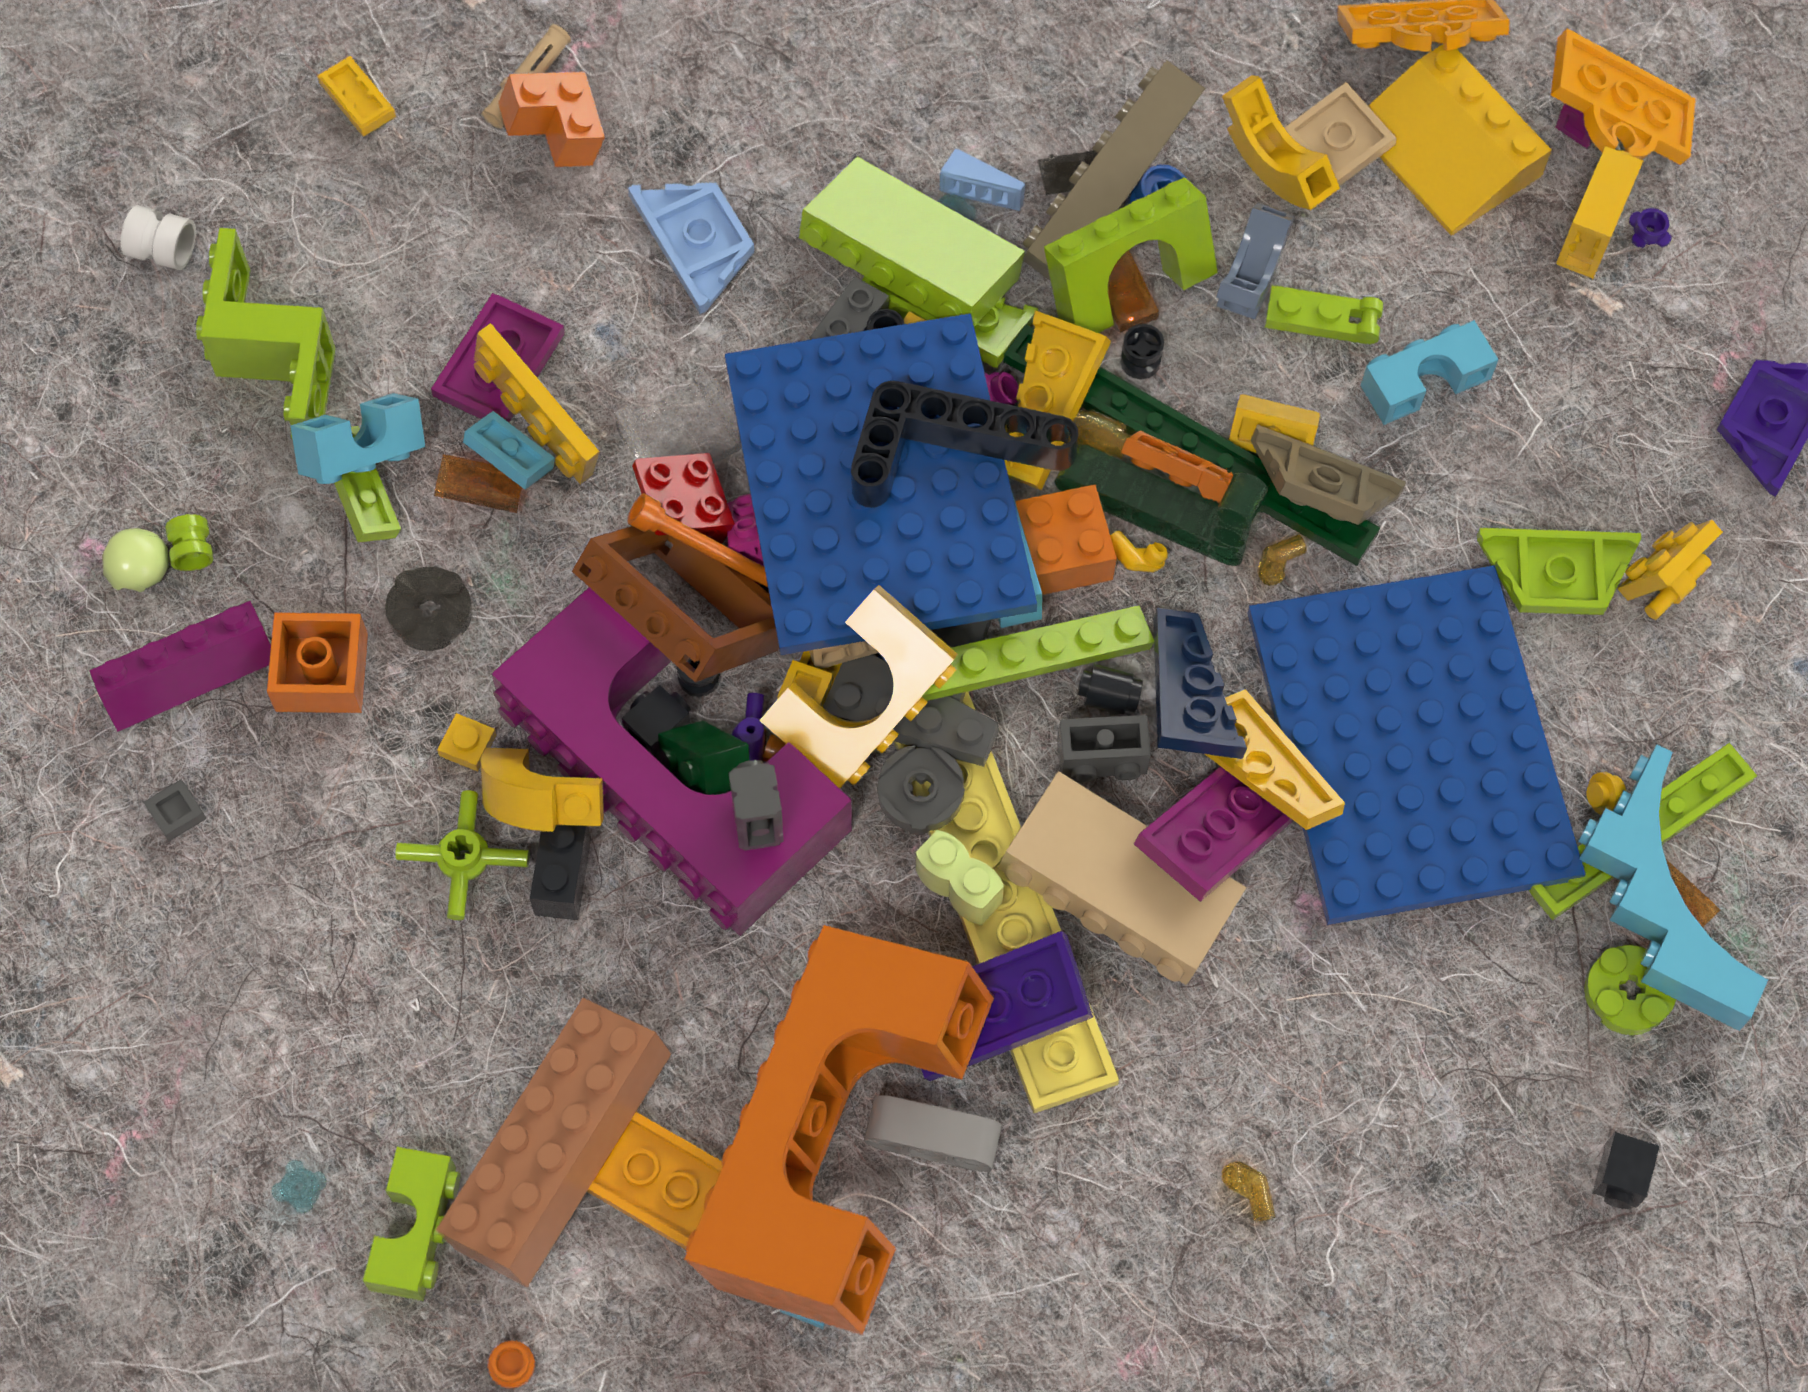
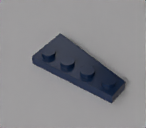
(1189, 691)

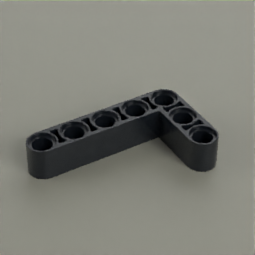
(952, 432)

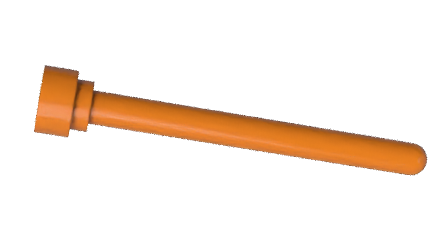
(649, 515)

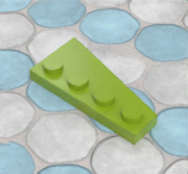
(993, 332)

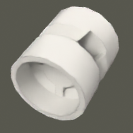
(156, 237)

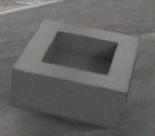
(175, 810)

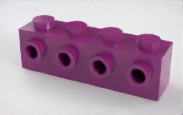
(182, 666)

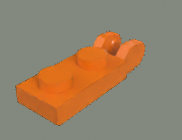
(1181, 465)

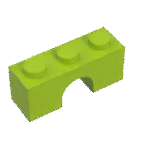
(406, 1263)

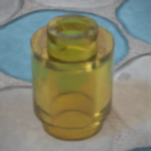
(1101, 432)

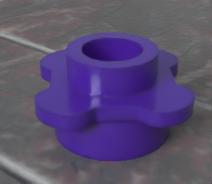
(1653, 219)

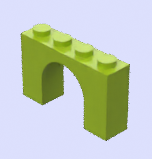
(1085, 258)

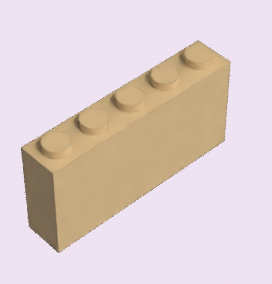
(1086, 862)

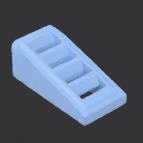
(980, 182)

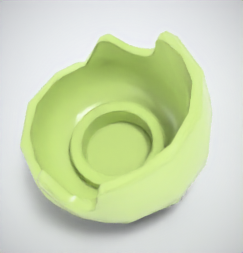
(135, 559)

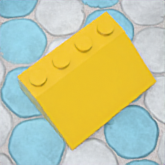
(1457, 139)

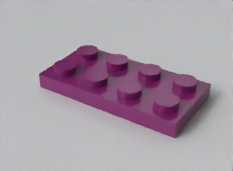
(1211, 833)

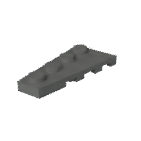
(865, 690)

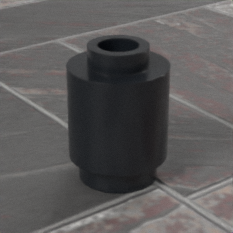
(1110, 689)

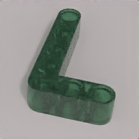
(1169, 510)

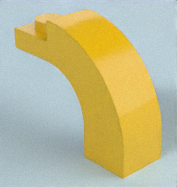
(1271, 153)
(536, 800)

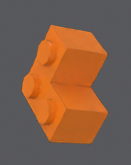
(557, 107)

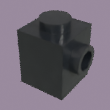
(654, 714)

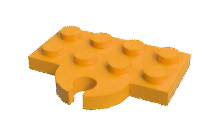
(1420, 23)
(1622, 101)

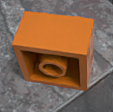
(1068, 539)
(317, 662)

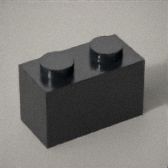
(560, 872)

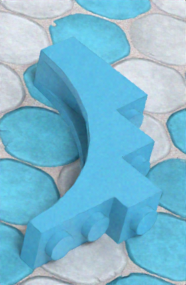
(1681, 954)

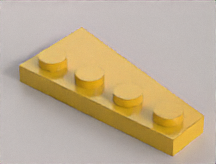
(1056, 378)
(1277, 768)

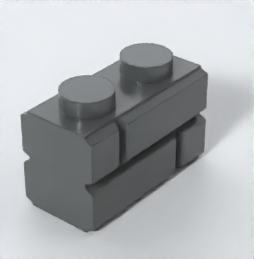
(756, 805)

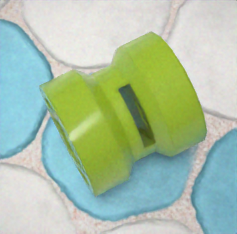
(189, 543)

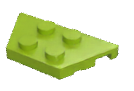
(1559, 567)

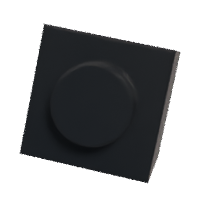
(1625, 1171)

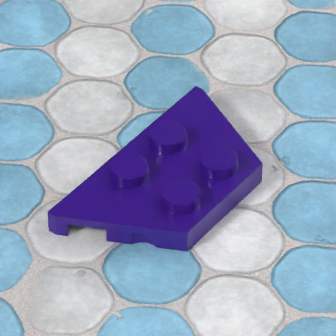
(1769, 420)

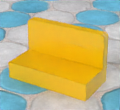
(1279, 417)

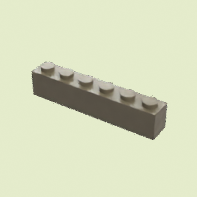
(1120, 158)

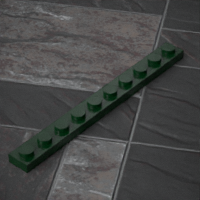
(1147, 414)

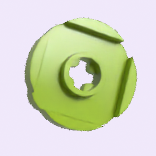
(1611, 1003)

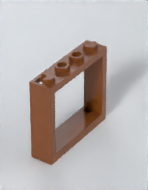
(738, 597)

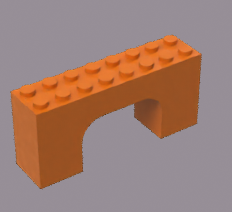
(848, 1013)

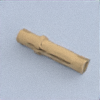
(553, 43)

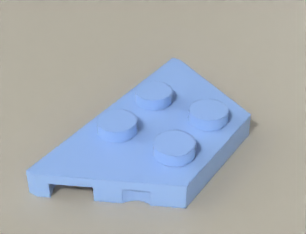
(696, 236)

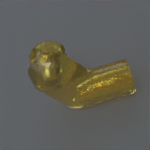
(1275, 557)
(1251, 1185)

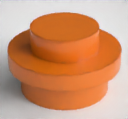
(511, 1364)

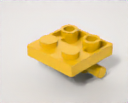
(1671, 567)

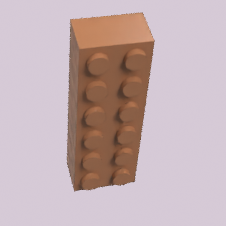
(554, 1142)

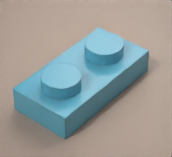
(509, 450)

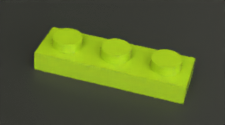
(367, 504)

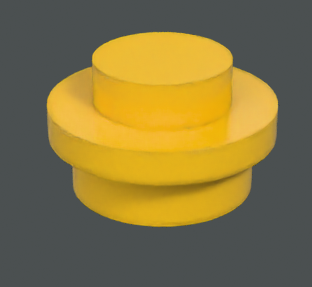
(1604, 791)

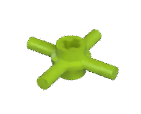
(474, 863)

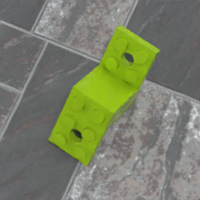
(263, 338)

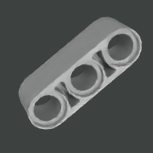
(932, 1133)

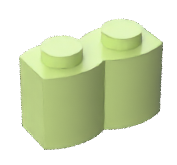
(950, 872)

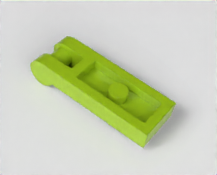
(1324, 315)

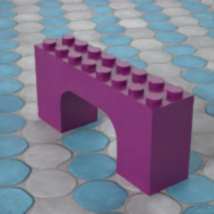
(567, 698)

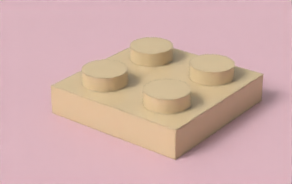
(1344, 131)

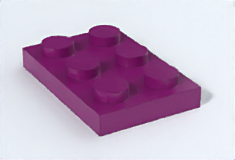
(526, 332)

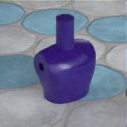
(751, 729)

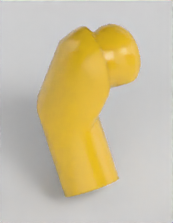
(1138, 559)

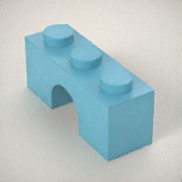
(1456, 354)
(387, 432)

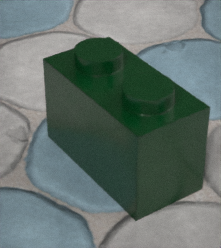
(701, 756)

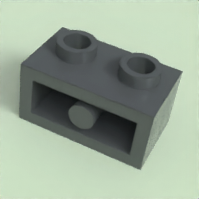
(1104, 747)

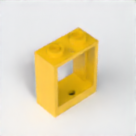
(1599, 211)

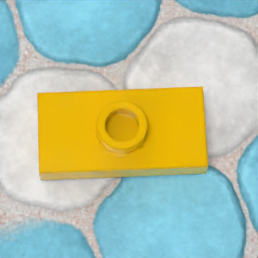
(356, 96)

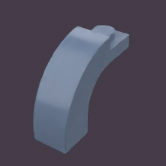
(1255, 261)

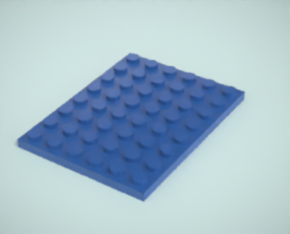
(942, 538)
(1428, 737)

